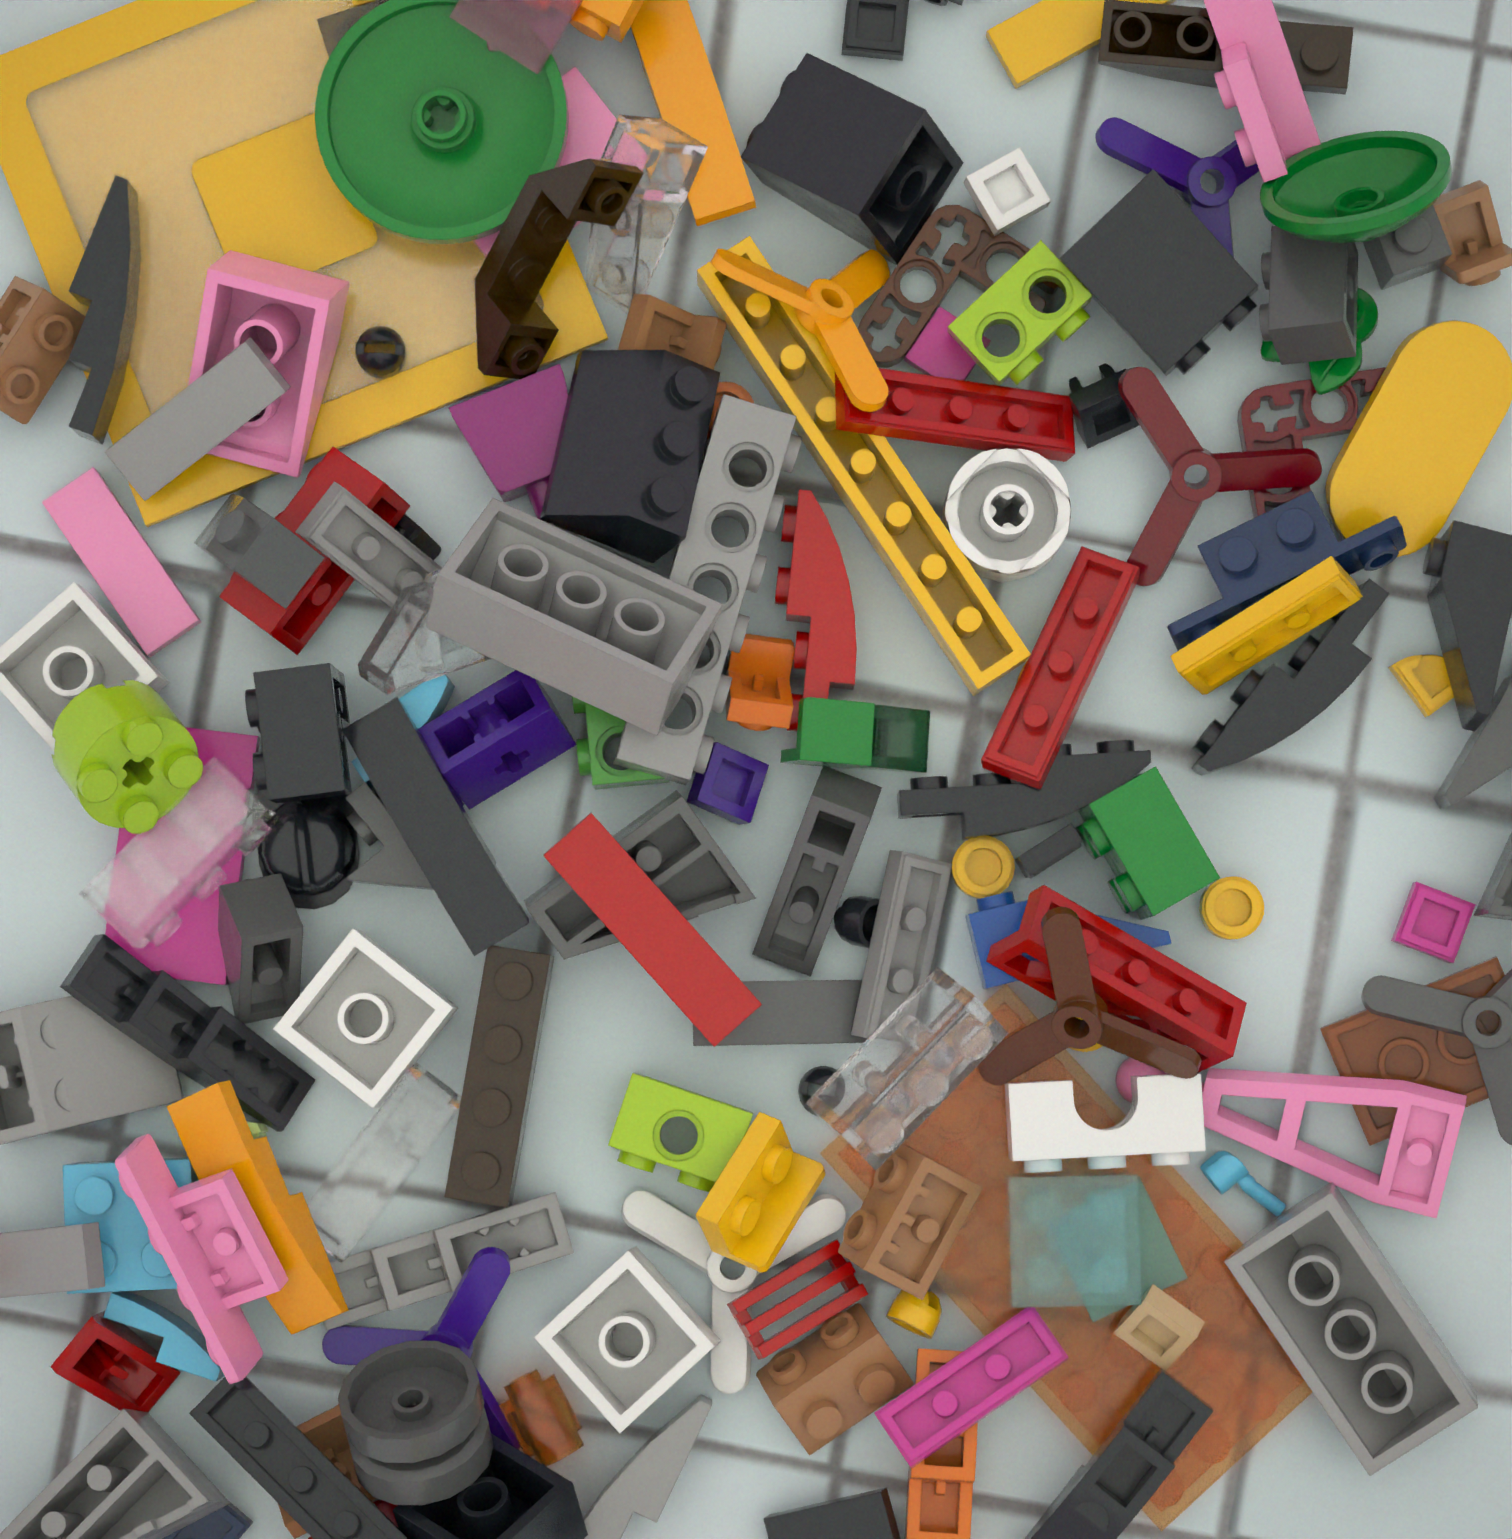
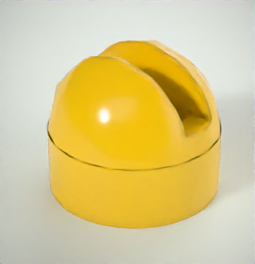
(916, 1314)

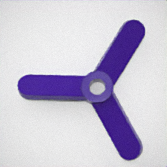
(1181, 171)
(456, 1327)

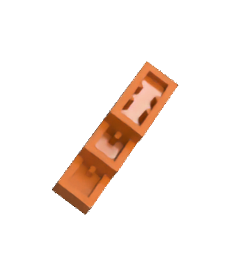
(943, 1482)

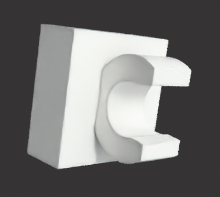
(1007, 191)

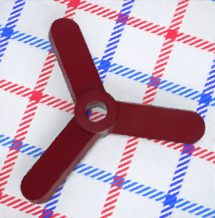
(1181, 450)

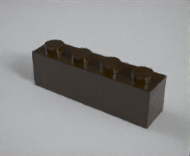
(499, 1076)

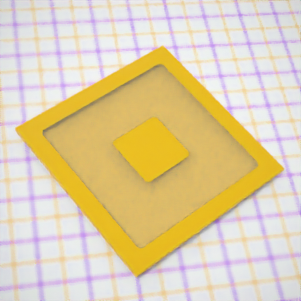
(220, 142)

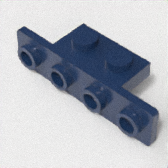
(1275, 550)

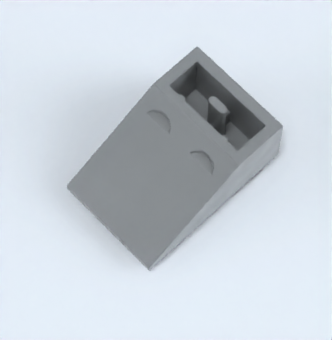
(72, 1070)

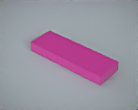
(971, 1386)

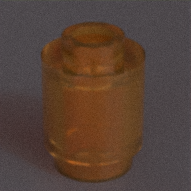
(541, 1417)

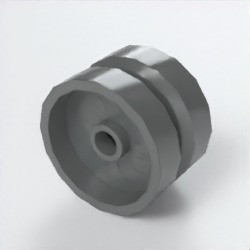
(416, 1422)

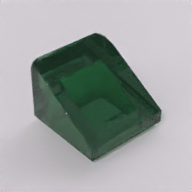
(900, 739)

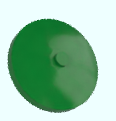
(433, 125)

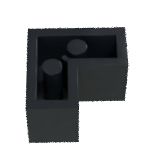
(301, 732)

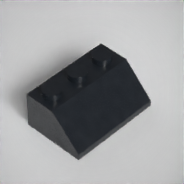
(631, 449)

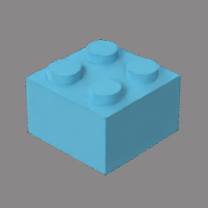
(129, 1259)

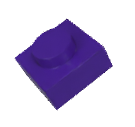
(729, 784)

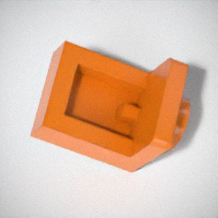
(761, 683)

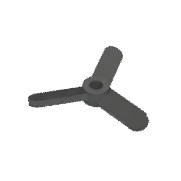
(1457, 1016)

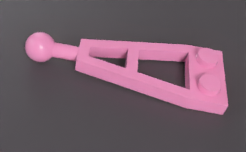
(1417, 1148)

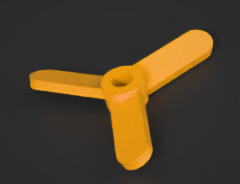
(826, 312)

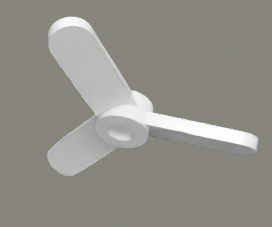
(686, 1240)

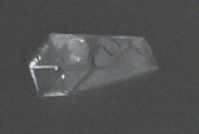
(627, 255)

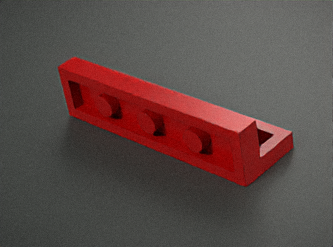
(1130, 980)

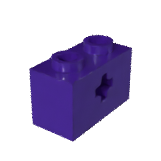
(496, 737)

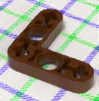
(967, 262)

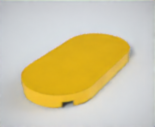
(1421, 432)

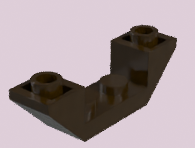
(509, 323)

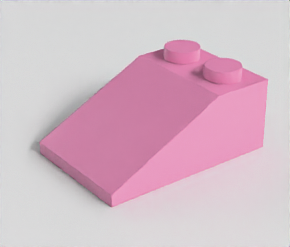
(297, 326)

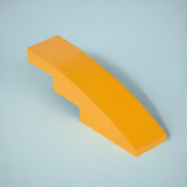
(691, 102)
(220, 1139)

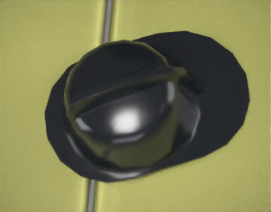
(311, 849)

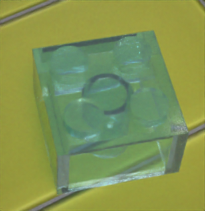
(1072, 1239)

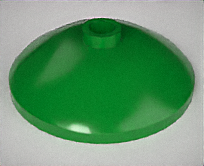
(1357, 186)

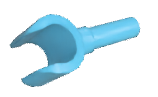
(1226, 1170)

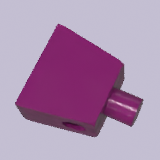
(517, 433)

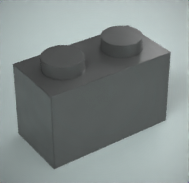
(1310, 298)

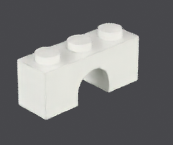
(1161, 1121)

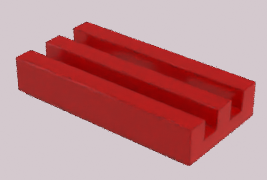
(842, 1272)

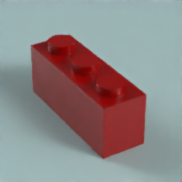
(329, 582)

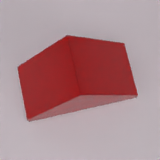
(115, 1365)

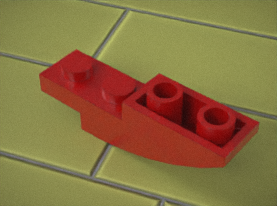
(817, 594)

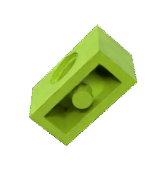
(650, 1104)

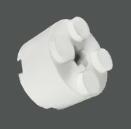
(1003, 479)

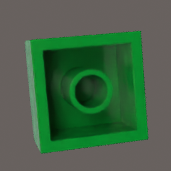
(1146, 845)

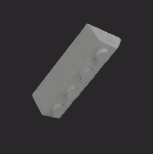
(572, 615)
(1352, 1329)

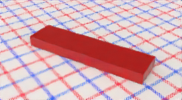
(964, 415)
(1060, 668)
(652, 929)

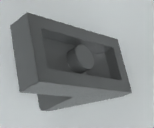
(395, 862)

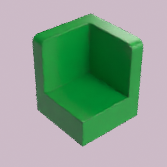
(832, 734)

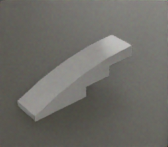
(438, 1258)
(648, 1476)

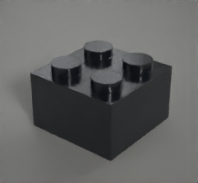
(507, 1501)

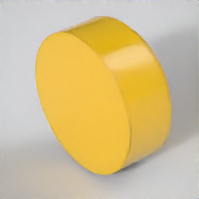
(982, 867)
(1231, 908)

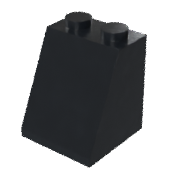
(853, 156)
(1161, 275)

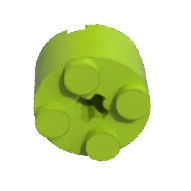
(124, 754)

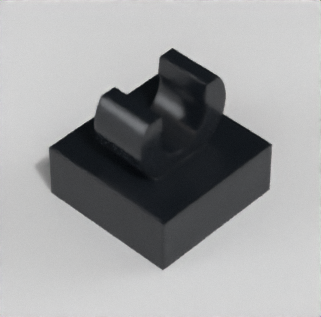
(1100, 408)

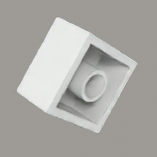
(63, 654)
(365, 1018)
(627, 1339)

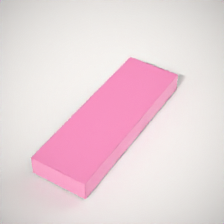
(121, 562)

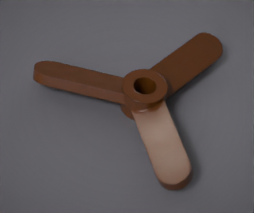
(1074, 999)

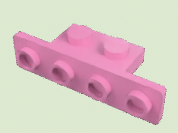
(1262, 85)
(209, 1247)

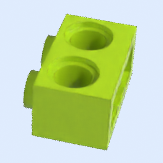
(1009, 305)

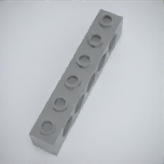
(737, 432)

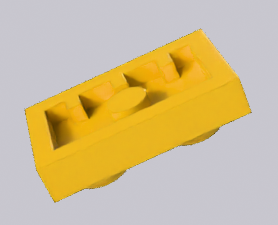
(759, 1196)

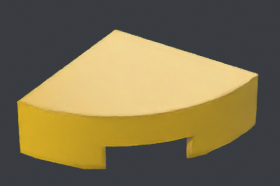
(1424, 681)

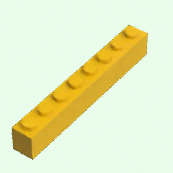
(869, 481)

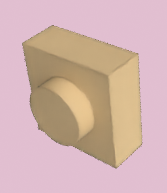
(1159, 1327)

